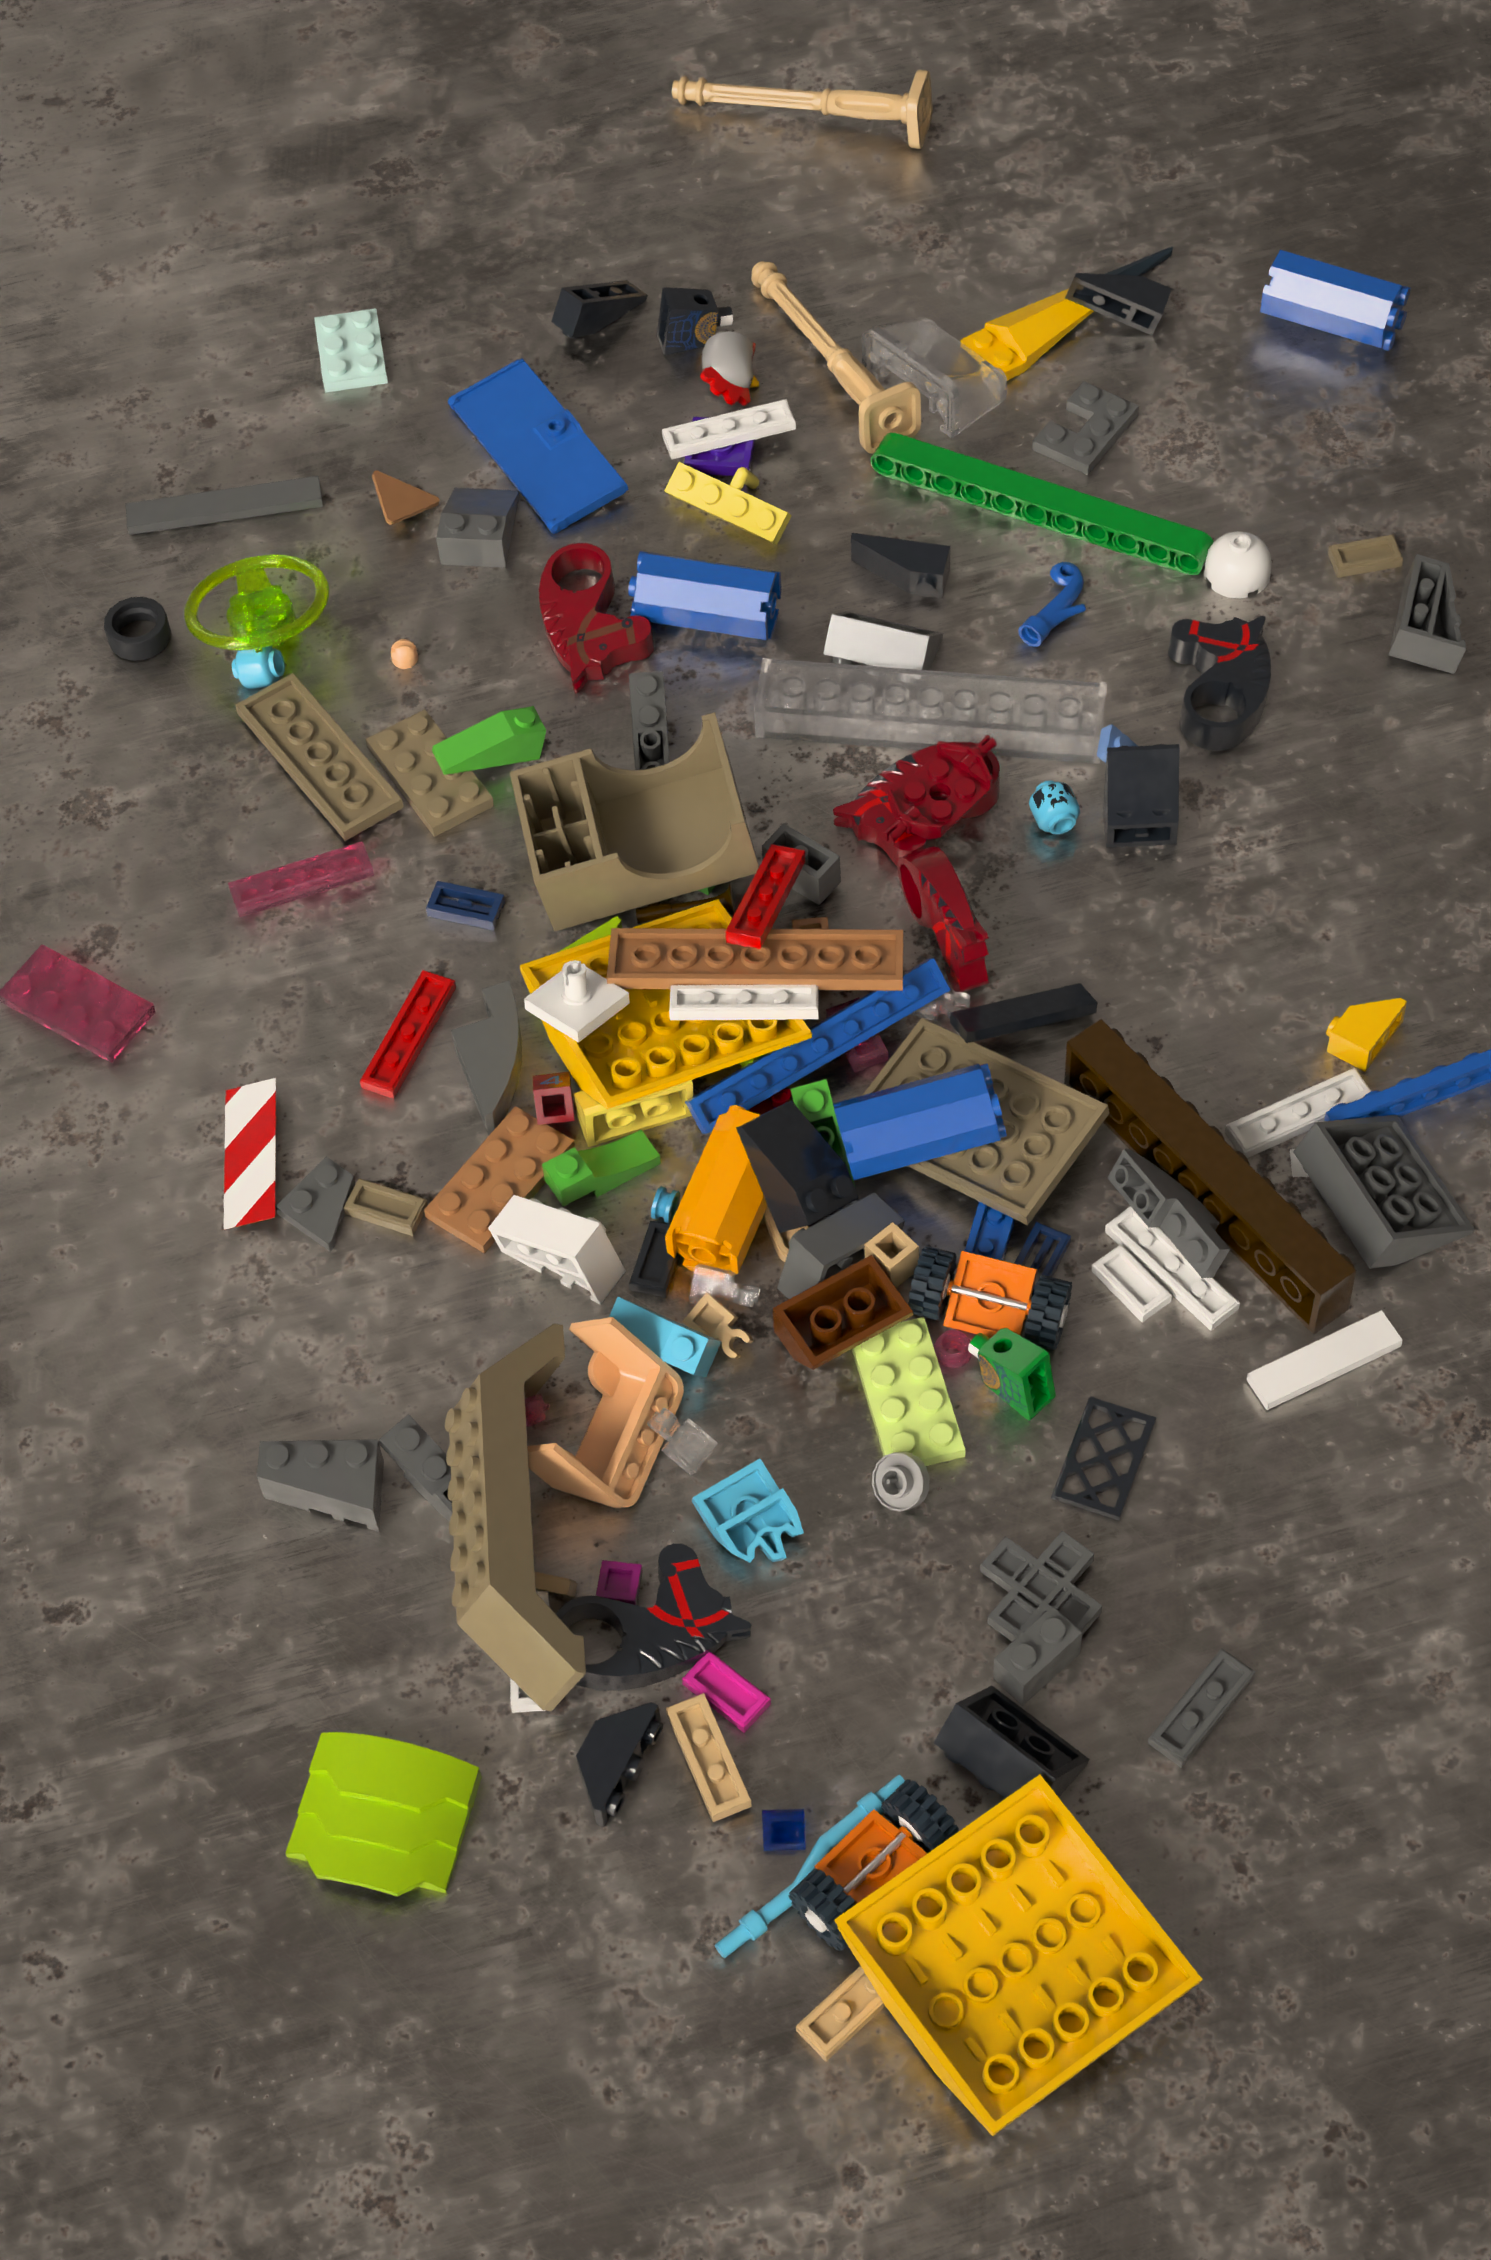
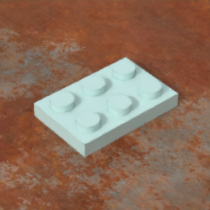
(350, 350)

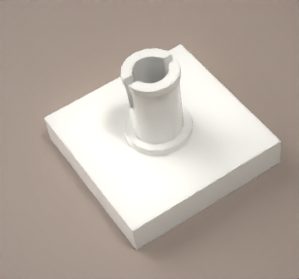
(576, 1000)

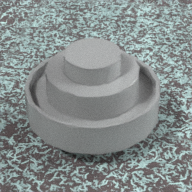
(900, 1481)

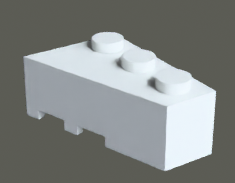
(560, 1242)

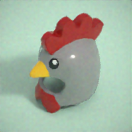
(729, 366)

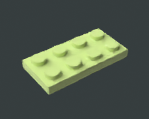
(908, 1394)

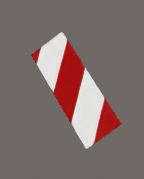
(250, 1153)

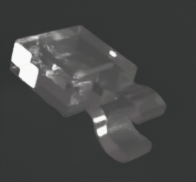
(721, 1286)
(686, 1441)

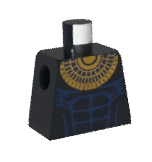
(689, 319)

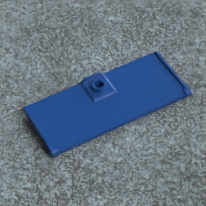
(538, 445)

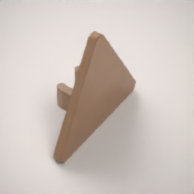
(401, 499)

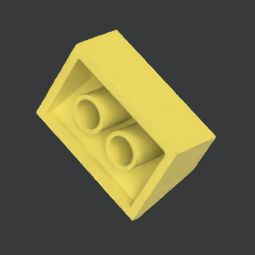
(647, 1112)

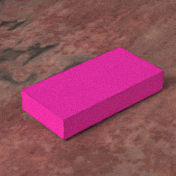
(727, 1691)

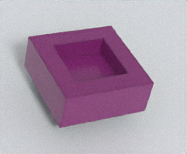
(619, 1581)

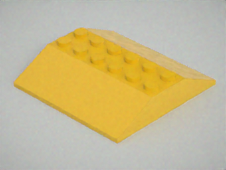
(640, 1045)
(1015, 1955)

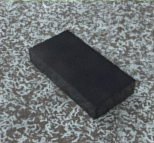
(654, 1266)

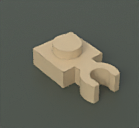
(716, 1321)

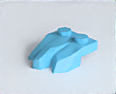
(749, 1513)

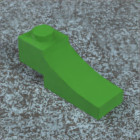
(599, 1168)

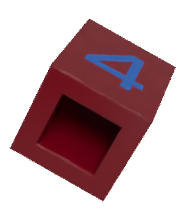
(553, 1098)

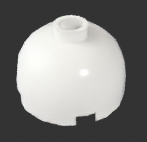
(1238, 564)

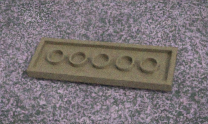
(319, 756)

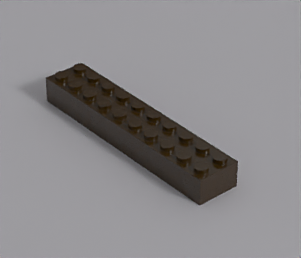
(1251, 1215)

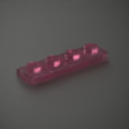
(300, 879)

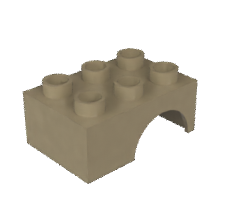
(632, 837)

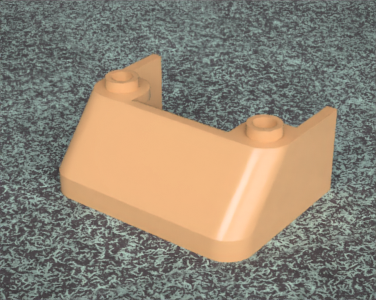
(618, 1442)

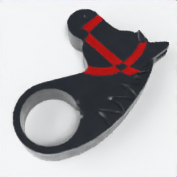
(1234, 674)
(660, 1639)

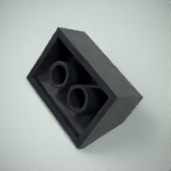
(1007, 1745)

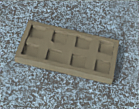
(408, 760)

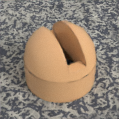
(404, 654)

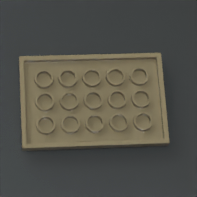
(1042, 1120)

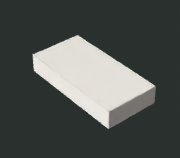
(1131, 1283)

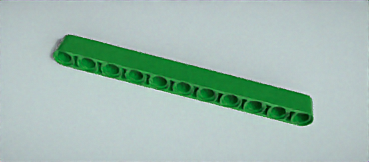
(1042, 503)

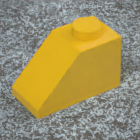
(1364, 1031)

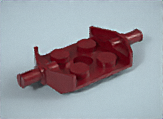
(951, 770)

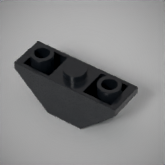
(614, 1756)

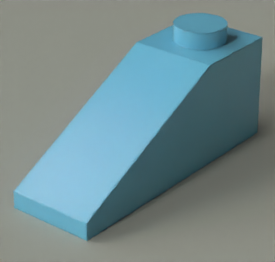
(667, 1338)

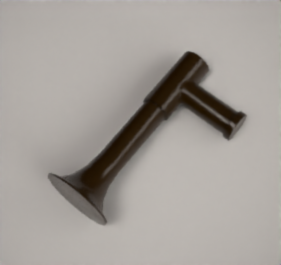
(656, 911)

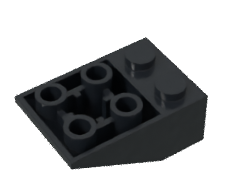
(1141, 795)

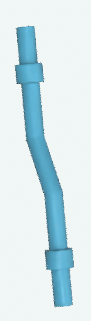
(755, 1923)

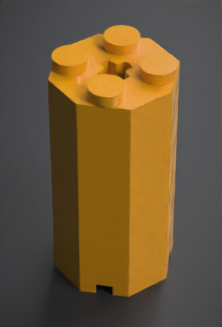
(720, 1202)

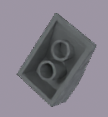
(477, 527)

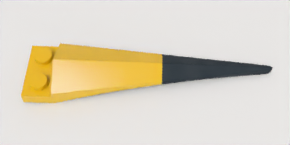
(1028, 333)

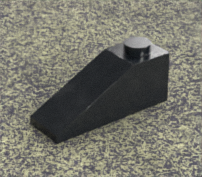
(1121, 297)
(592, 307)
(908, 564)

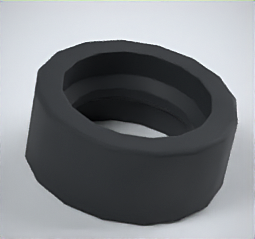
(132, 610)

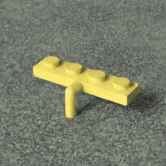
(728, 501)

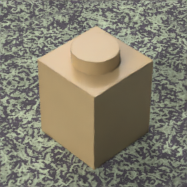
(894, 1253)

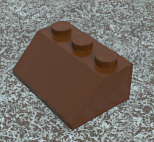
(839, 1313)

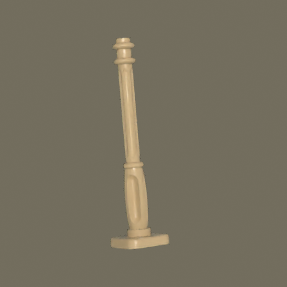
(911, 108)
(879, 409)

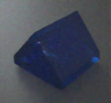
(783, 1829)

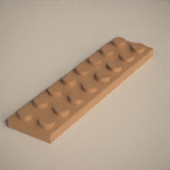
(788, 957)

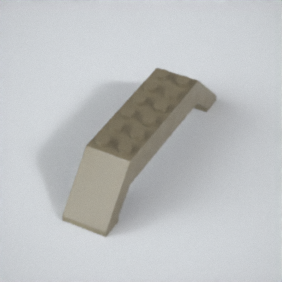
(494, 1526)

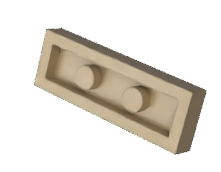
(708, 1757)

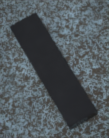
(1023, 1012)

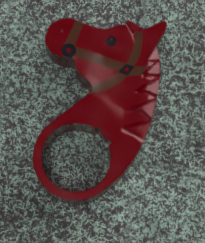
(577, 623)

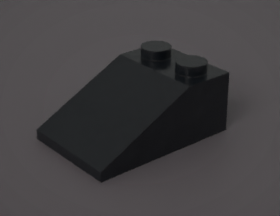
(795, 1167)

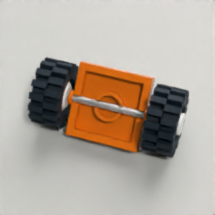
(989, 1296)
(871, 1857)

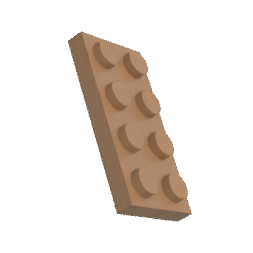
(501, 1167)

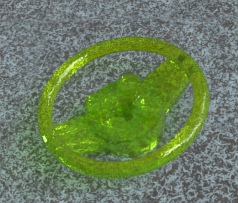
(260, 611)

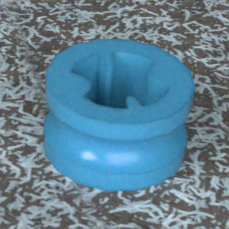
(665, 1204)

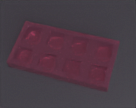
(76, 1003)

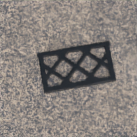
(1122, 1483)

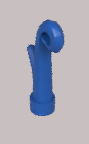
(1059, 609)

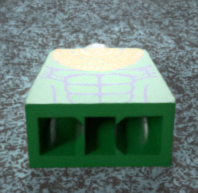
(1015, 1370)

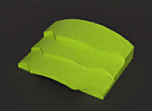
(383, 1813)

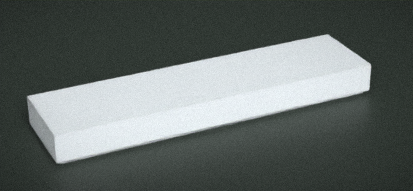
(728, 429)
(743, 1002)
(1294, 1114)
(1162, 1259)
(1324, 1360)

